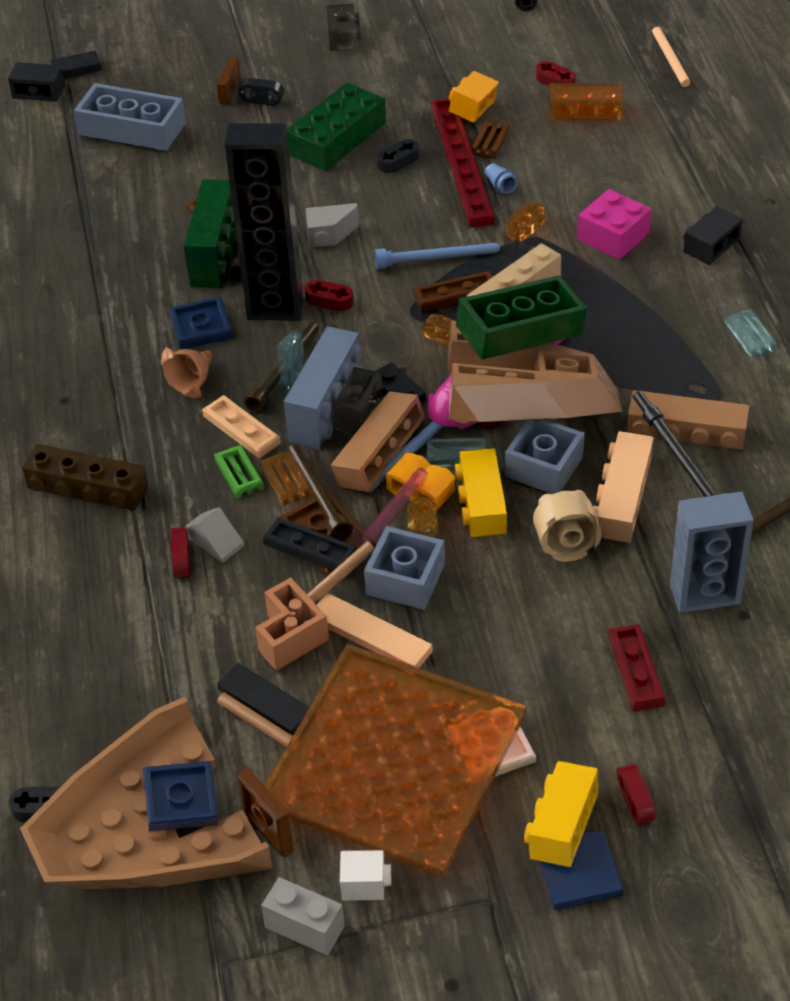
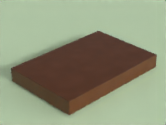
(312, 517)

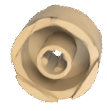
(566, 525)

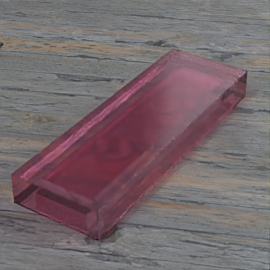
(395, 506)

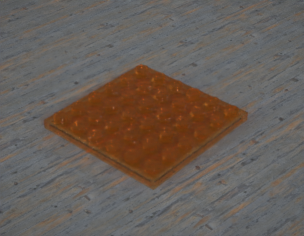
(395, 758)

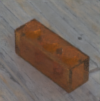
(586, 102)

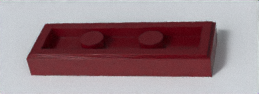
(636, 667)

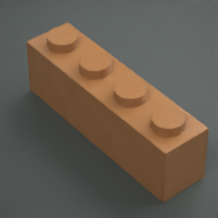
(694, 420)
(378, 441)

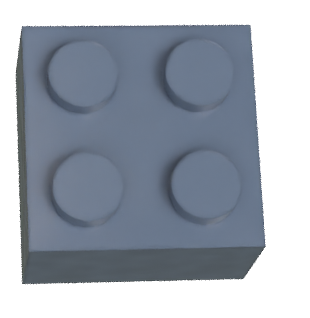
(544, 455)
(404, 567)

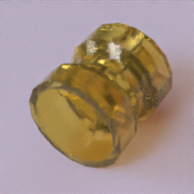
(422, 516)

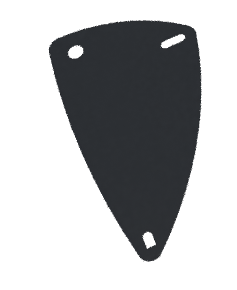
(618, 329)

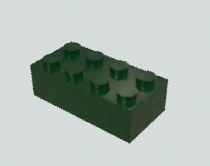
(336, 126)
(210, 235)
(520, 317)

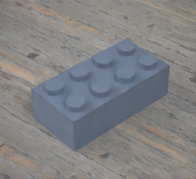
(130, 116)
(313, 395)
(710, 551)

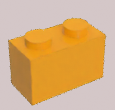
(473, 96)

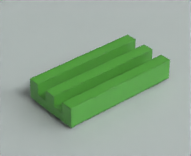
(245, 485)

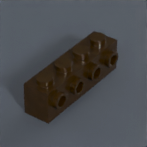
(85, 477)

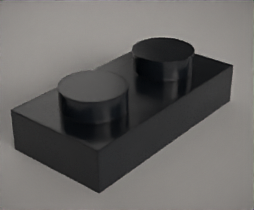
(397, 381)

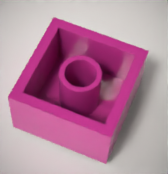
(614, 224)

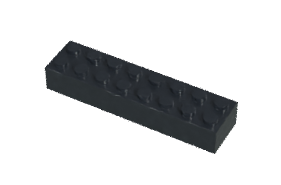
(265, 220)

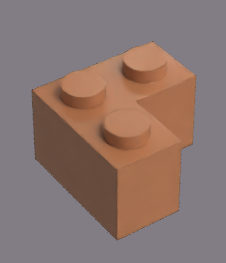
(293, 626)

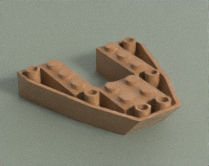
(526, 384)

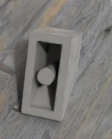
(330, 224)

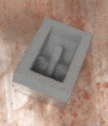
(215, 534)

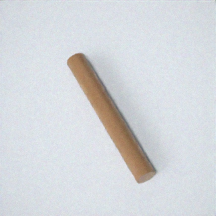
(341, 572)
(254, 719)

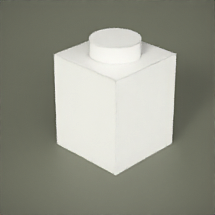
(363, 875)

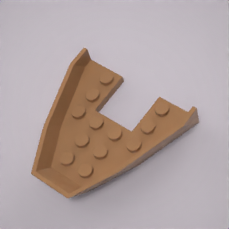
(97, 821)

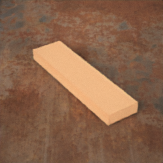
(373, 632)

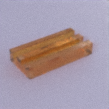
(292, 493)

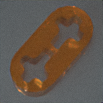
(525, 221)
(437, 329)

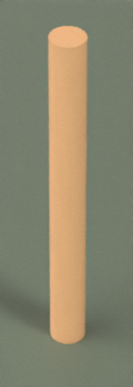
(671, 57)

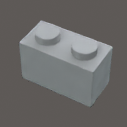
(303, 916)

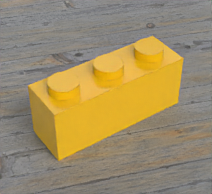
(481, 493)
(562, 813)

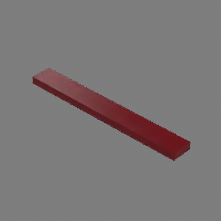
(462, 165)

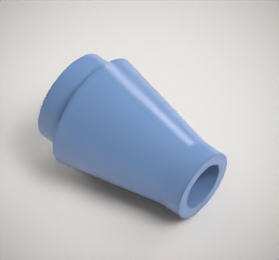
(501, 178)

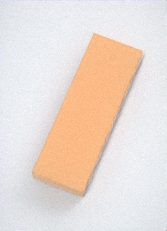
(241, 426)

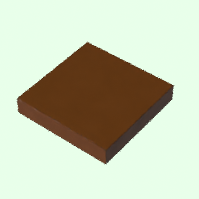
(265, 812)

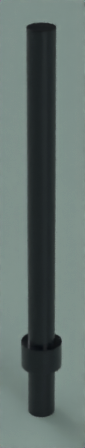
(655, 418)

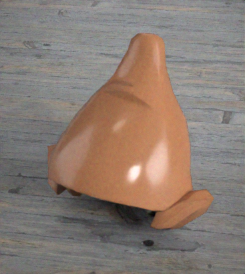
(186, 370)

